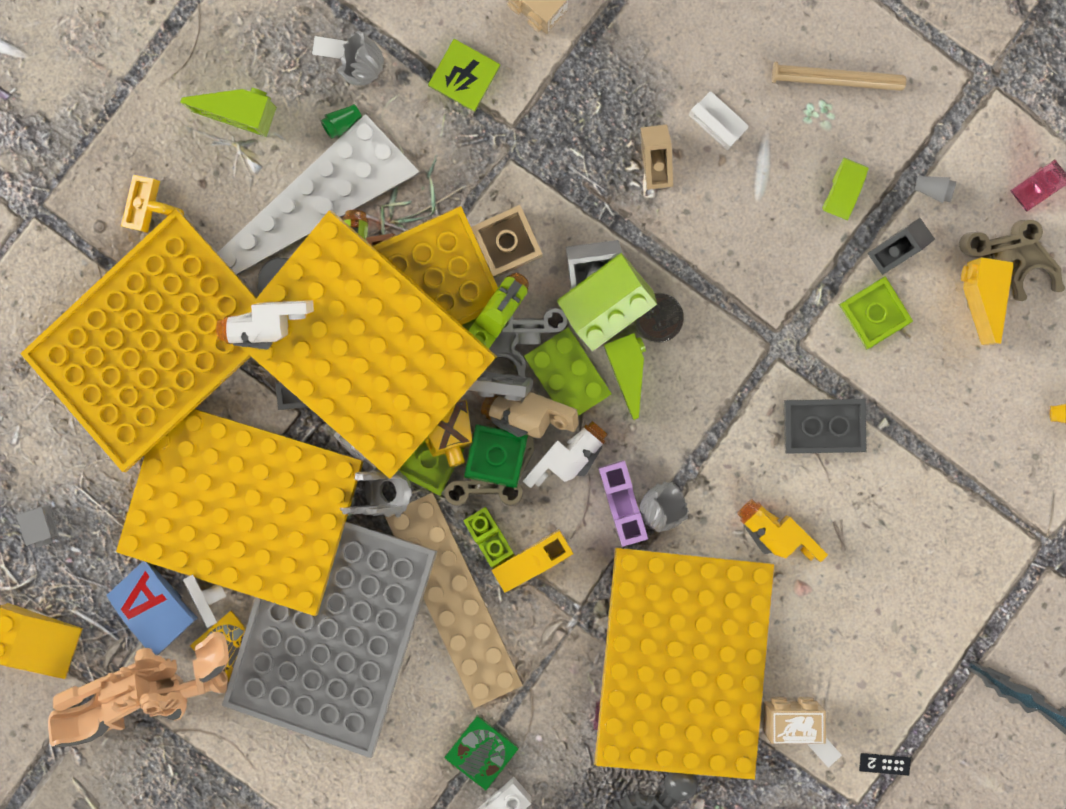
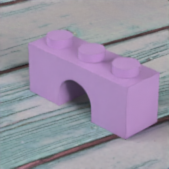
(622, 503)

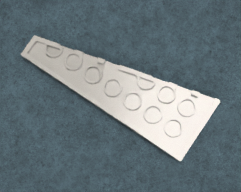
(340, 180)

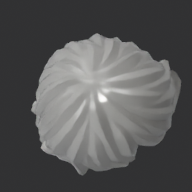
(361, 60)
(663, 507)

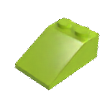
(238, 108)

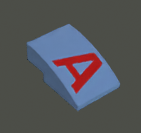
(151, 608)

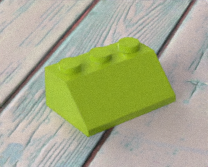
(607, 301)

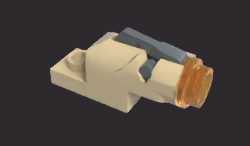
(529, 416)

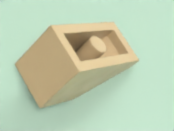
(657, 156)

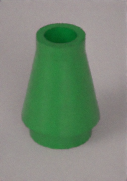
(340, 121)

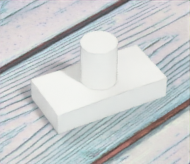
(204, 598)

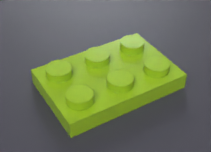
(567, 372)

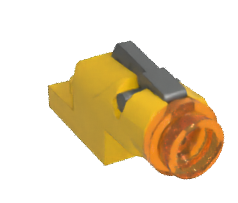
(777, 537)

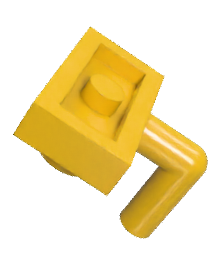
(142, 204)

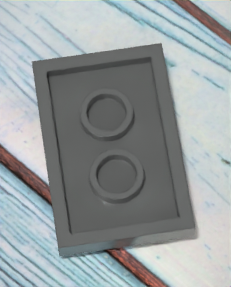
(825, 426)

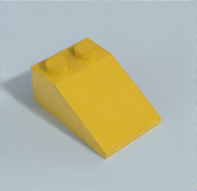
(987, 295)
(36, 641)

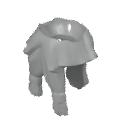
(377, 502)

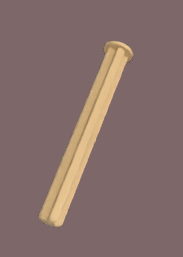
(838, 77)

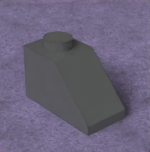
(901, 246)

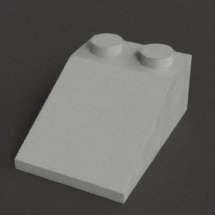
(588, 258)

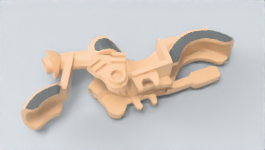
(144, 685)

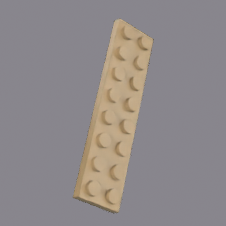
(458, 605)

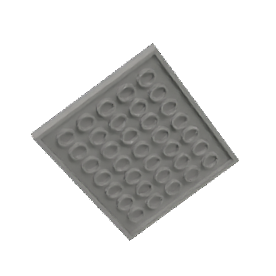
(338, 668)

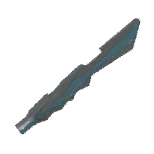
(1019, 694)

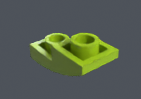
(846, 188)
(489, 537)

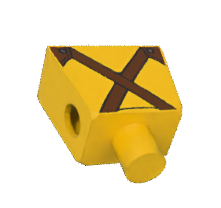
(451, 435)

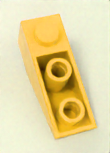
(532, 561)

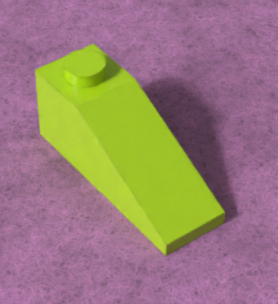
(627, 364)

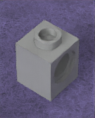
(38, 526)

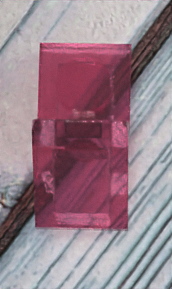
(1040, 185)

